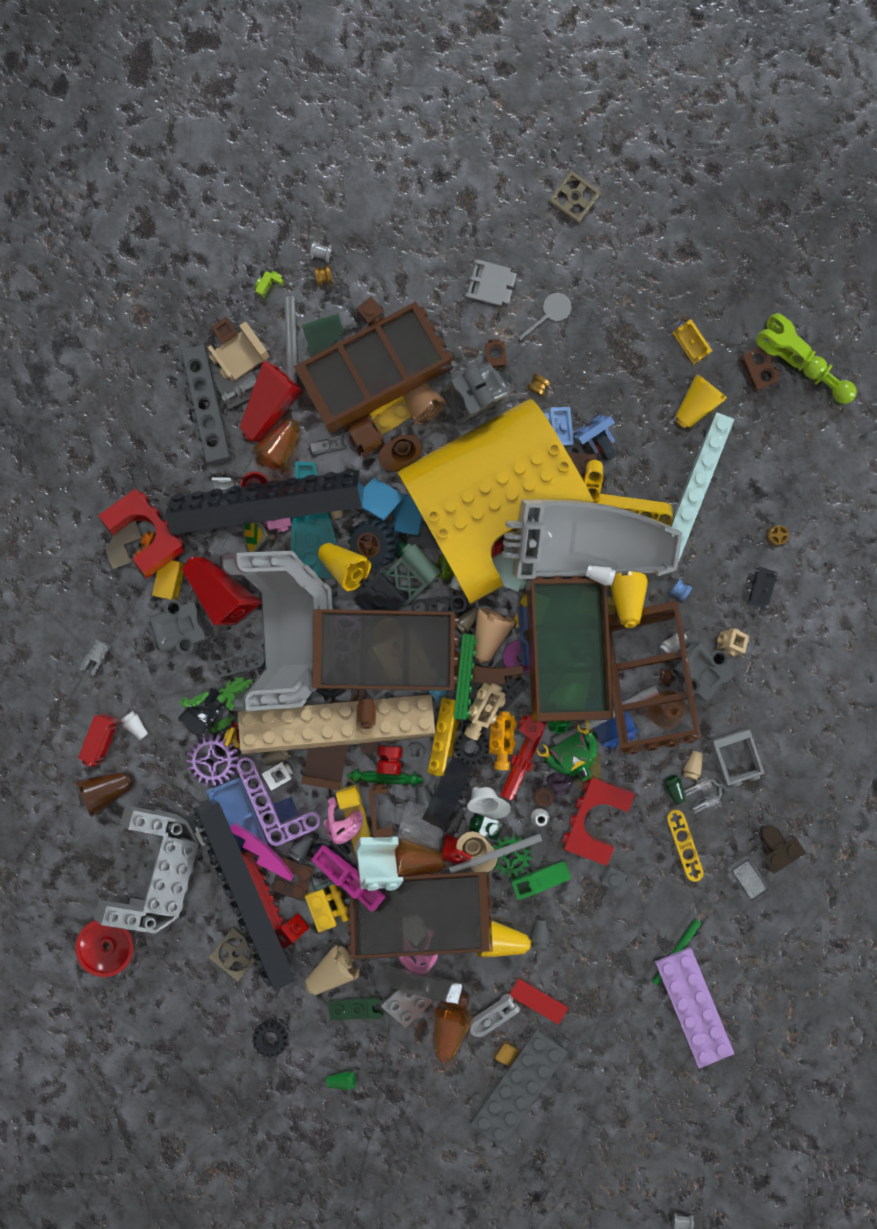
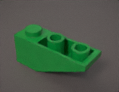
(540, 880)

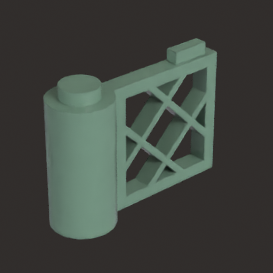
(418, 567)

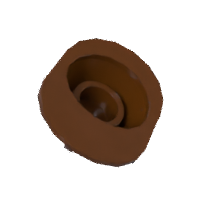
(399, 452)

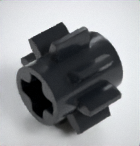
(340, 849)

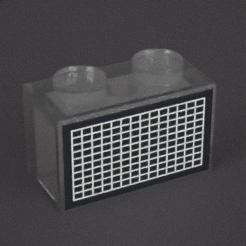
(747, 878)

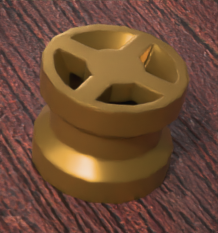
(323, 275)
(538, 385)
(781, 534)

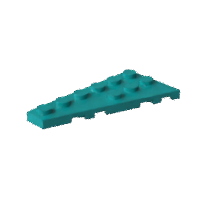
(311, 530)

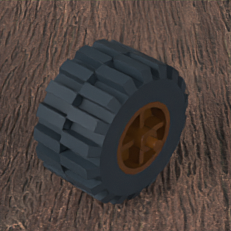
(375, 541)

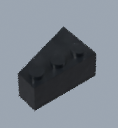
(448, 793)

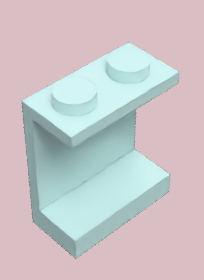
(377, 863)

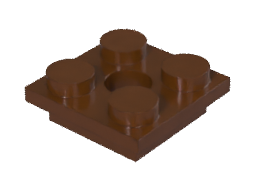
(298, 889)

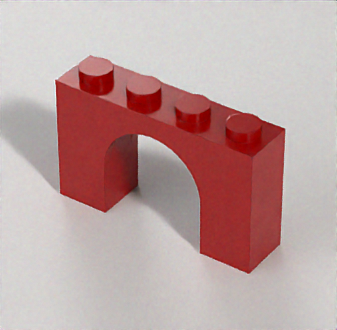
(135, 508)
(596, 793)

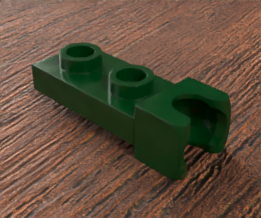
(355, 1008)

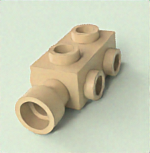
(484, 709)

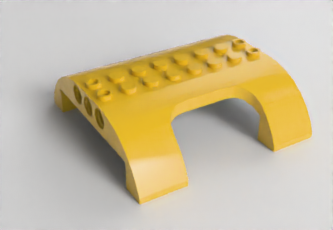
(479, 483)

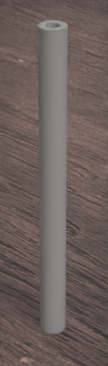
(495, 854)

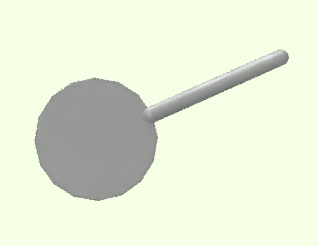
(556, 308)

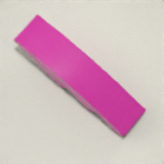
(267, 857)
(346, 876)

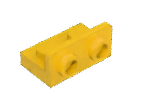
(391, 415)

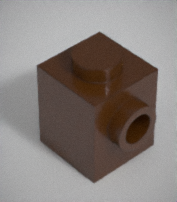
(370, 311)

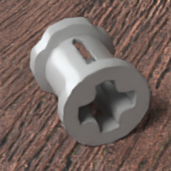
(320, 251)
(682, 1222)

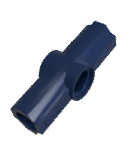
(523, 626)

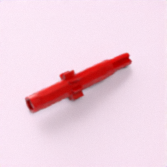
(520, 765)

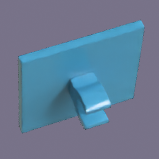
(380, 499)
(407, 517)

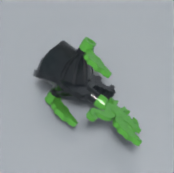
(203, 709)

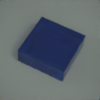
(286, 809)

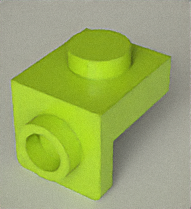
(264, 283)

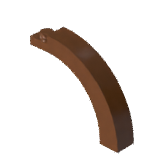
(491, 675)

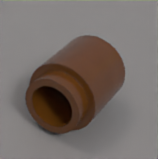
(366, 714)

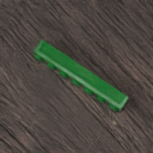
(465, 677)

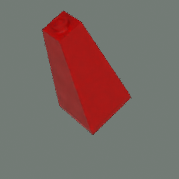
(268, 402)
(219, 594)

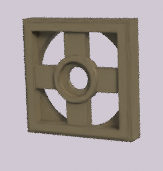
(572, 176)
(237, 975)

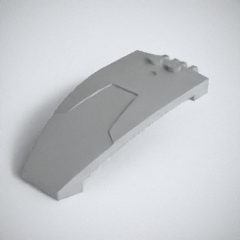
(572, 534)

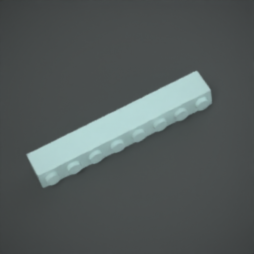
(701, 475)

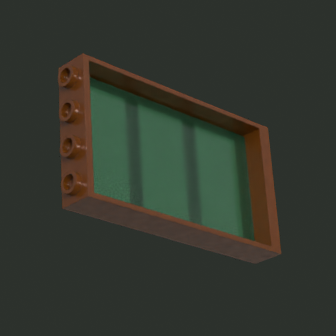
(569, 649)

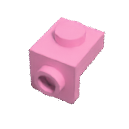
(280, 525)

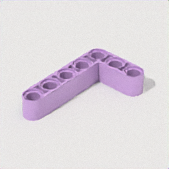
(269, 808)

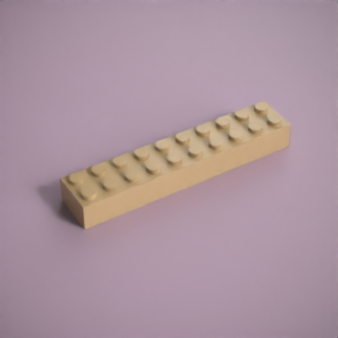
(334, 725)

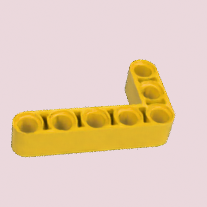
(655, 510)
(350, 800)

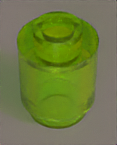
(443, 565)

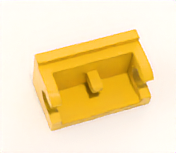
(692, 342)
(169, 581)

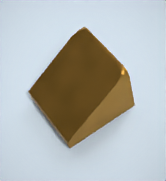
(506, 1053)

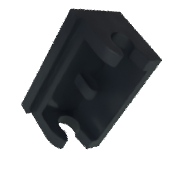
(762, 588)

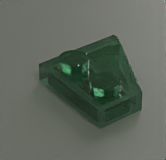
(322, 333)

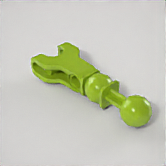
(800, 355)

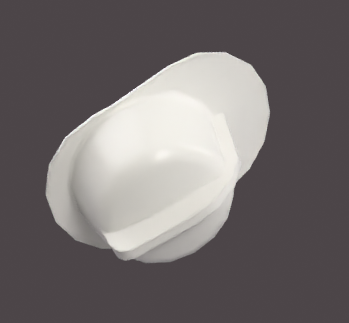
(486, 803)

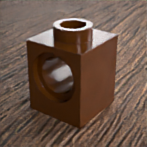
(499, 362)

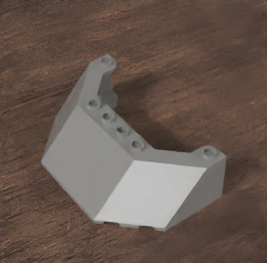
(288, 600)

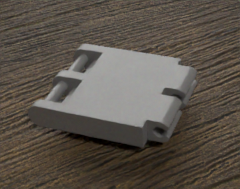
(491, 283)

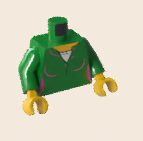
(573, 754)

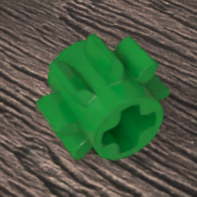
(559, 726)

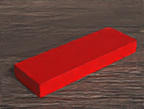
(538, 1001)

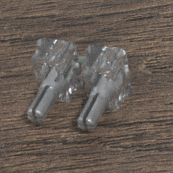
(711, 801)

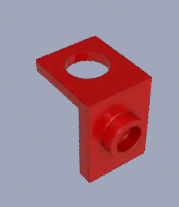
(451, 853)
(292, 930)

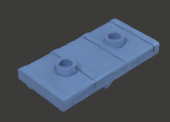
(237, 808)

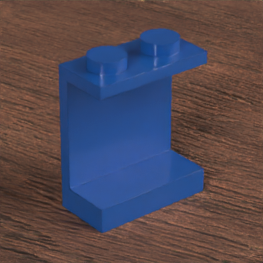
(608, 733)

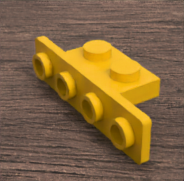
(444, 737)

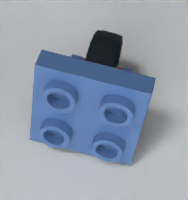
(597, 436)

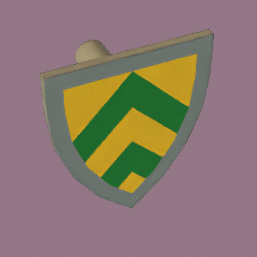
(255, 535)

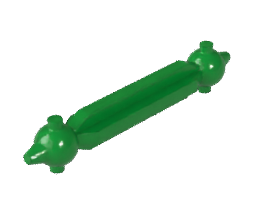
(373, 777)

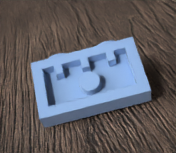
(561, 422)

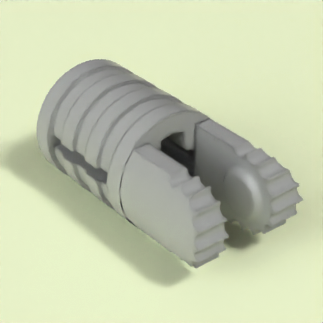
(97, 654)

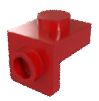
(530, 728)

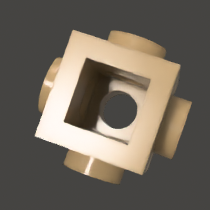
(732, 642)

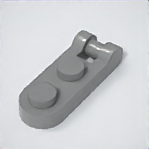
(494, 1016)

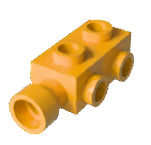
(500, 736)

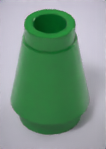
(341, 1081)

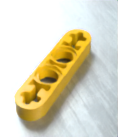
(683, 845)

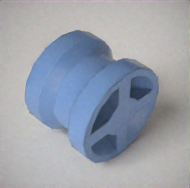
(680, 590)

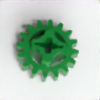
(522, 857)

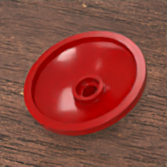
(98, 959)

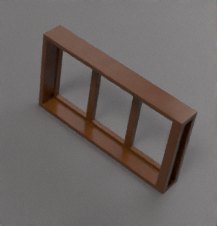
(652, 615)

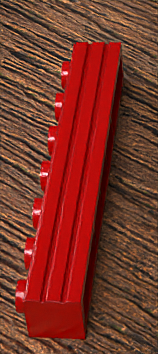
(263, 889)

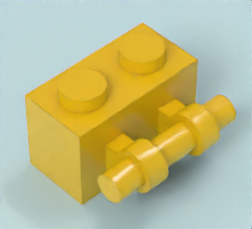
(322, 910)

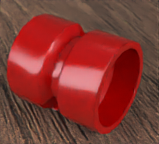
(389, 759)

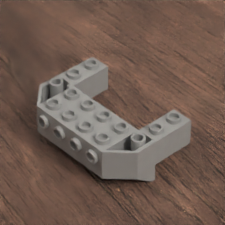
(168, 878)

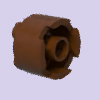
(364, 436)

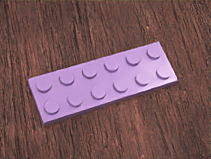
(694, 1007)

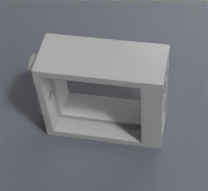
(732, 738)

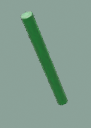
(681, 945)

